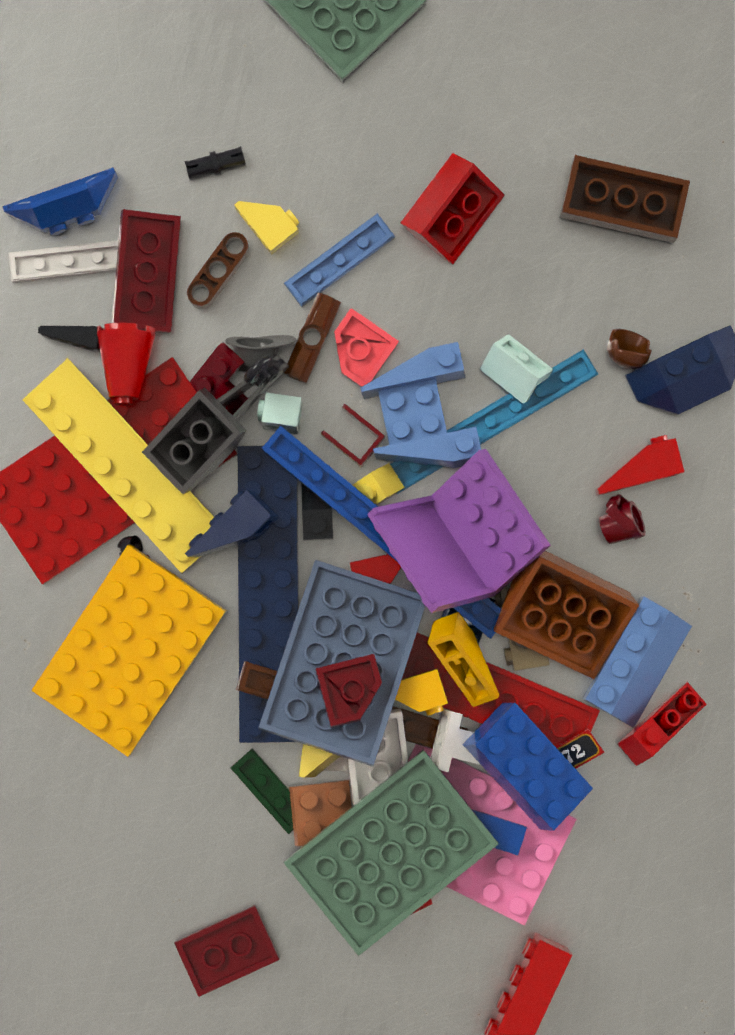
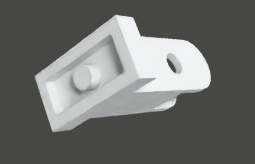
(450, 741)

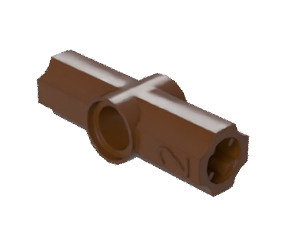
(319, 320)

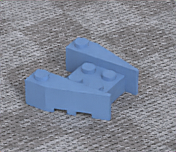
(415, 411)

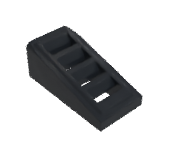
(78, 336)

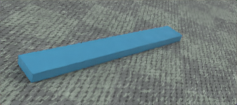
(509, 411)

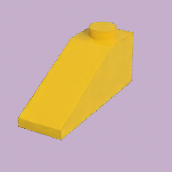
(462, 657)

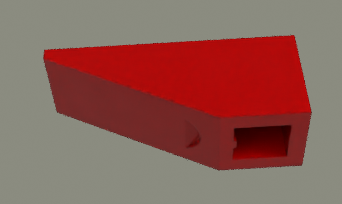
(662, 724)

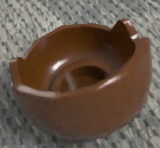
(628, 348)

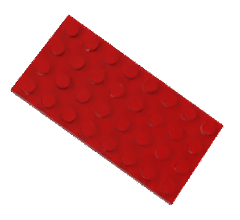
(57, 506)

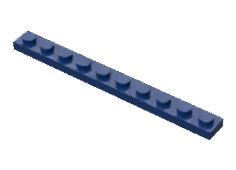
(354, 508)

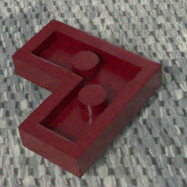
(217, 373)

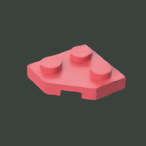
(362, 347)

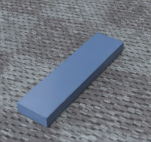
(339, 260)

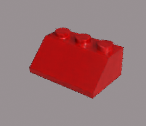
(452, 208)

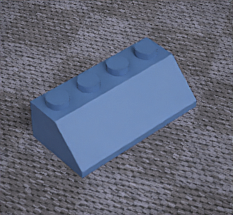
(637, 662)

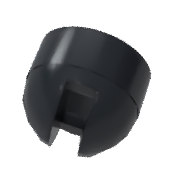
(133, 540)

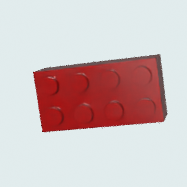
(531, 988)

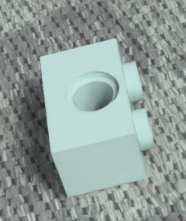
(280, 410)

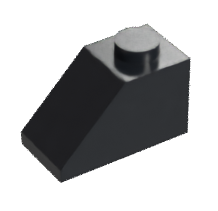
(316, 517)

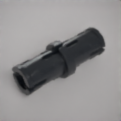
(215, 162)

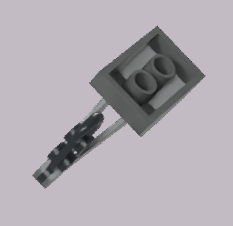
(205, 431)

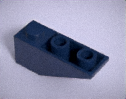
(240, 523)

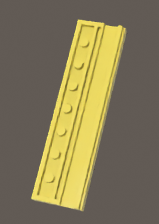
(115, 460)

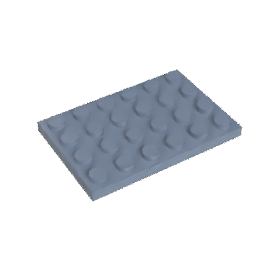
(339, 621)

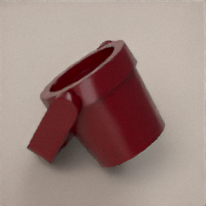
(621, 522)

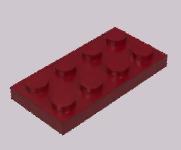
(146, 269)

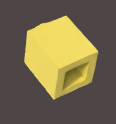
(380, 484)

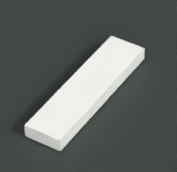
(63, 261)

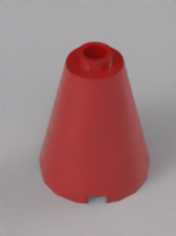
(125, 359)

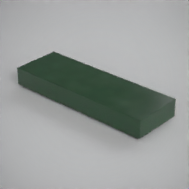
(265, 787)

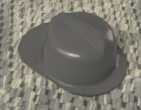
(256, 348)

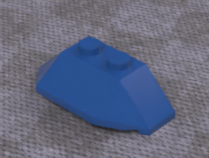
(65, 204)

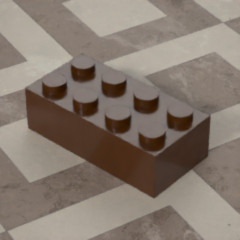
(624, 199)

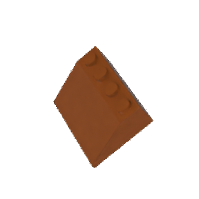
(565, 613)

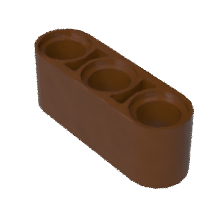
(219, 256)

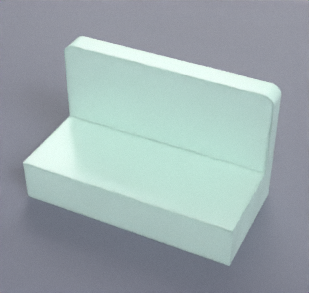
(515, 368)

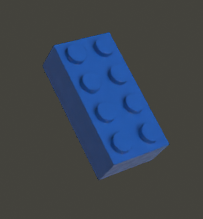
(528, 766)

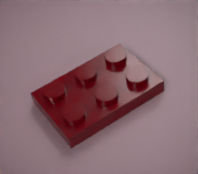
(226, 950)

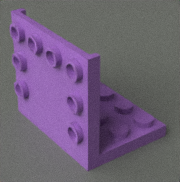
(463, 537)

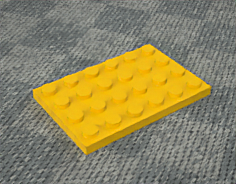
(128, 650)

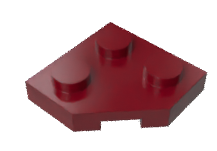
(348, 688)

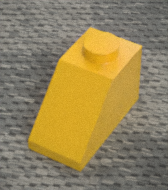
(423, 692)

